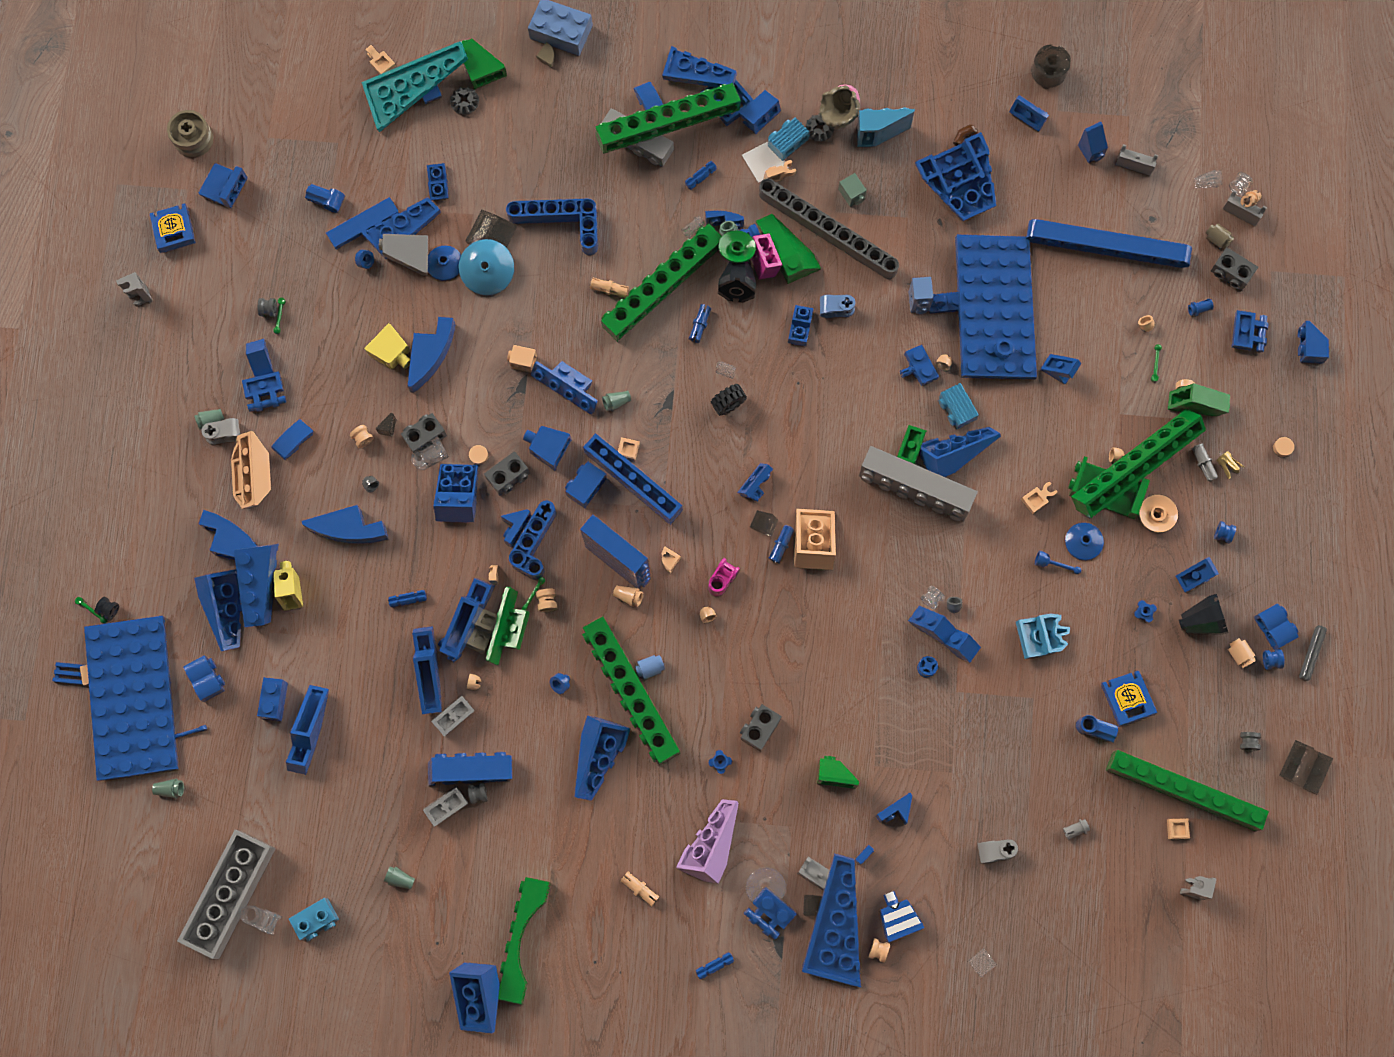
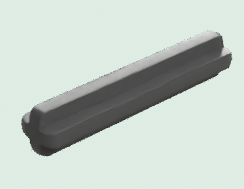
(1313, 653)

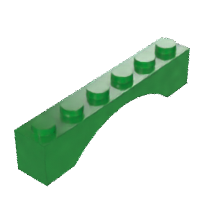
(533, 897)

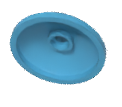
(499, 270)

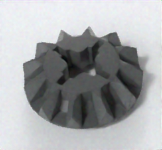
(464, 107)
(818, 134)

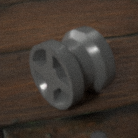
(267, 307)
(1250, 741)
(477, 793)

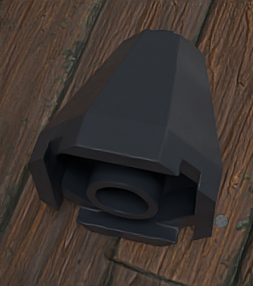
(737, 282)
(1204, 618)

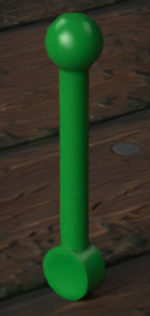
(281, 301)
(1154, 378)
(541, 580)
(80, 601)

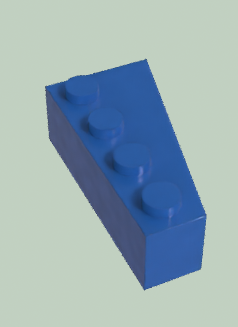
(256, 581)
(469, 768)

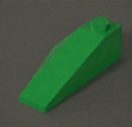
(794, 255)

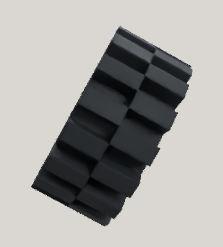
(728, 399)

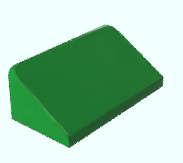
(911, 444)

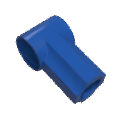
(329, 199)
(1098, 728)

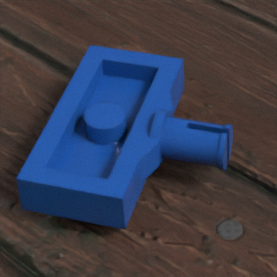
(919, 366)

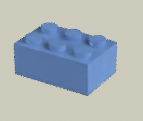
(560, 26)

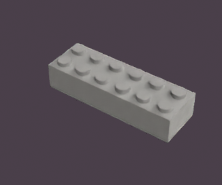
(917, 483)
(226, 894)

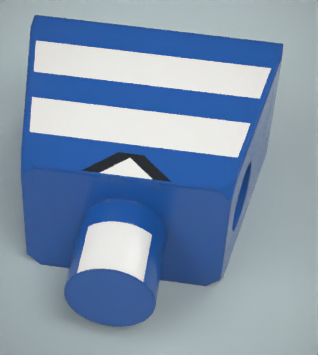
(898, 918)

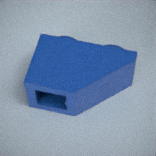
(1313, 344)

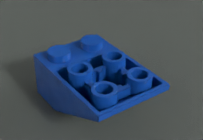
(456, 493)

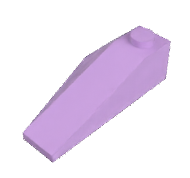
(710, 851)

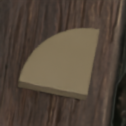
(546, 55)

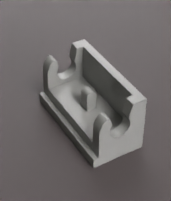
(1136, 161)
(1249, 214)
(134, 286)
(452, 715)
(445, 806)
(814, 872)
(1202, 888)

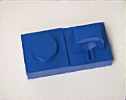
(1029, 113)
(944, 303)
(751, 486)

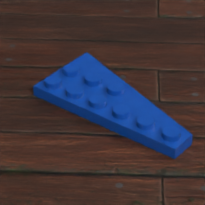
(834, 938)

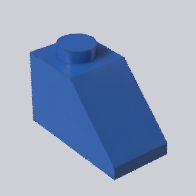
(1093, 143)

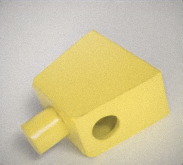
(389, 348)
(287, 587)

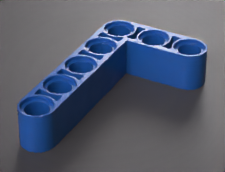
(560, 215)

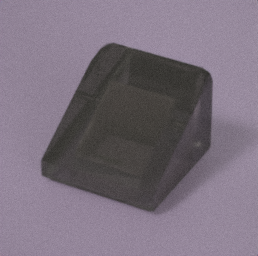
(387, 426)
(764, 522)
(811, 905)

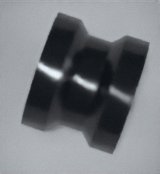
(106, 608)

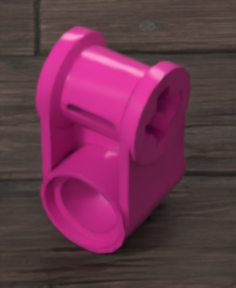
(724, 574)

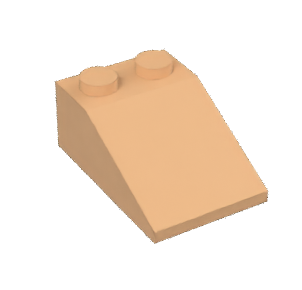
(814, 539)

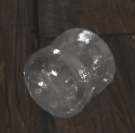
(1241, 183)
(932, 597)

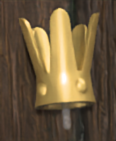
(1226, 458)

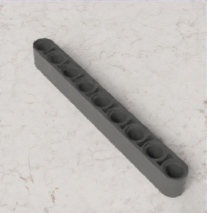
(824, 220)

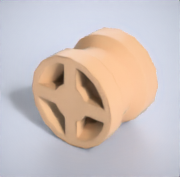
(361, 436)
(879, 950)

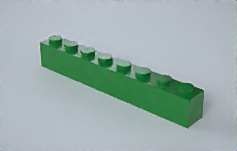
(1187, 790)

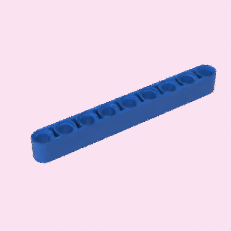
(1109, 243)

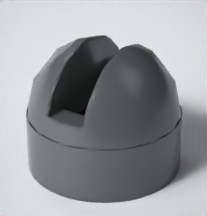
(370, 483)
(954, 604)

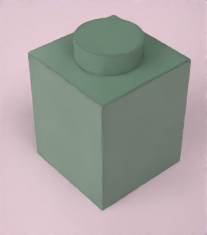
(852, 190)

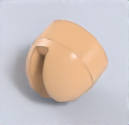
(1146, 323)
(944, 362)
(1115, 454)
(707, 614)
(471, 685)

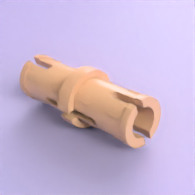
(1250, 198)
(609, 287)
(639, 888)

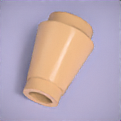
(629, 595)

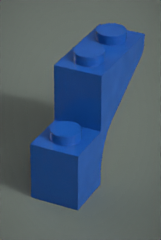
(941, 629)

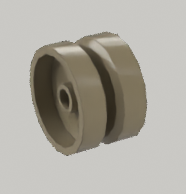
(190, 133)

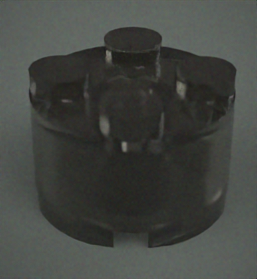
(1050, 66)

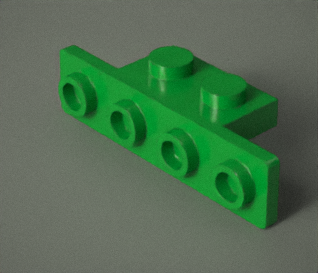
(508, 628)

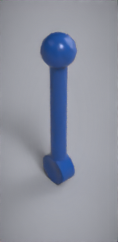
(201, 728)

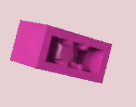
(766, 259)

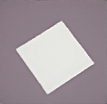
(761, 159)

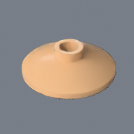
(1166, 509)

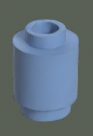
(649, 667)

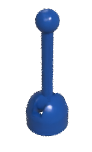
(1043, 559)

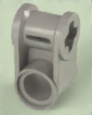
(224, 431)
(993, 850)

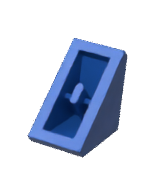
(259, 358)

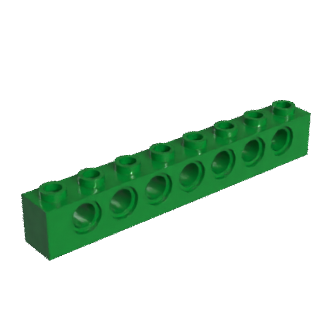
(661, 125)
(619, 328)
(1138, 463)
(600, 628)

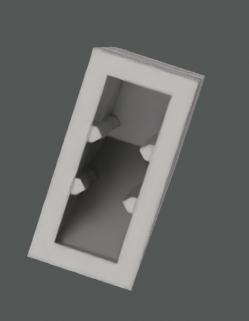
(406, 250)

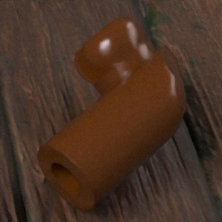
(963, 132)

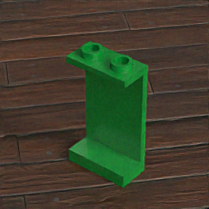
(1126, 505)

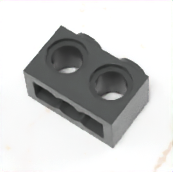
(1236, 265)
(425, 436)
(503, 469)
(764, 730)

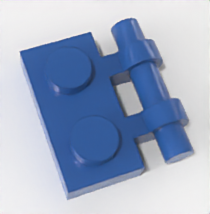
(1244, 331)
(261, 386)
(774, 908)

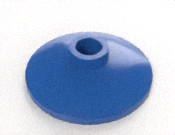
(448, 269)
(1076, 545)

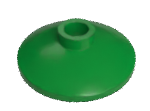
(737, 240)

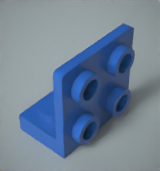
(223, 185)

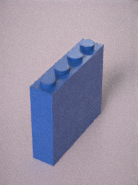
(616, 552)

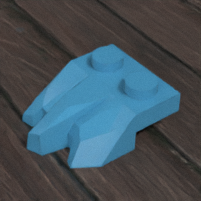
(1041, 635)

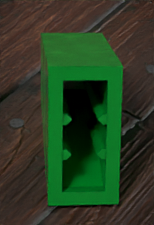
(481, 65)
(1199, 400)

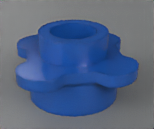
(1139, 613)
(725, 761)

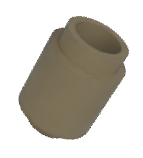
(1219, 236)

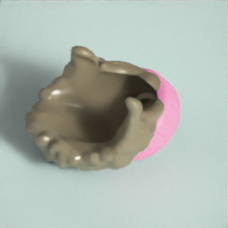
(839, 106)

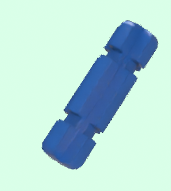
(700, 175)
(407, 598)
(714, 965)

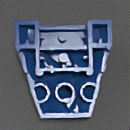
(961, 177)

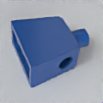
(548, 445)

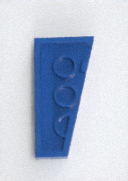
(692, 70)
(405, 223)

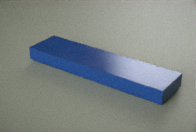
(352, 228)

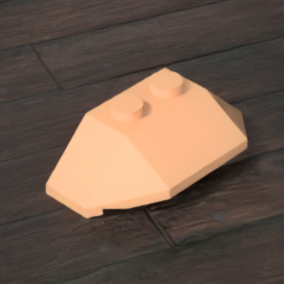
(250, 470)

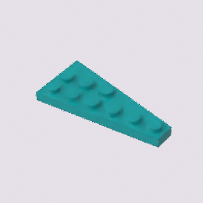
(403, 86)

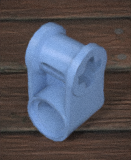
(834, 306)

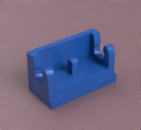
(760, 111)

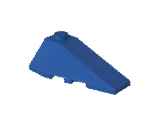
(952, 454)
(221, 604)
(598, 748)

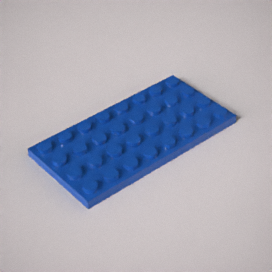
(995, 305)
(130, 698)

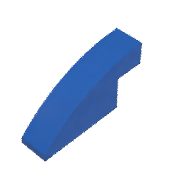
(429, 352)
(346, 526)
(227, 535)
(465, 617)
(427, 670)
(307, 729)

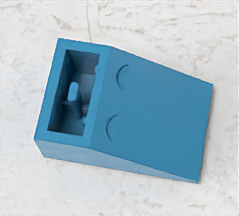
(881, 125)

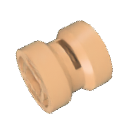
(546, 600)

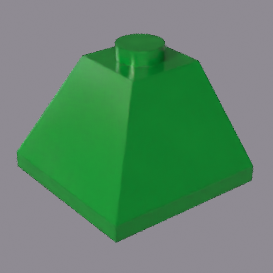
(834, 773)

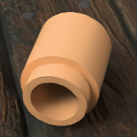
(1241, 653)

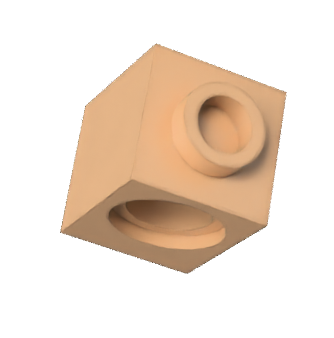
(522, 358)

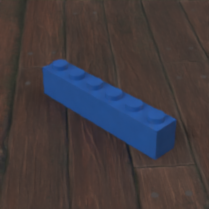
(633, 479)

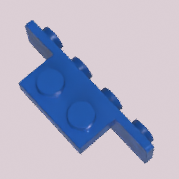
(567, 383)

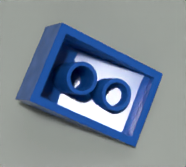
(476, 996)

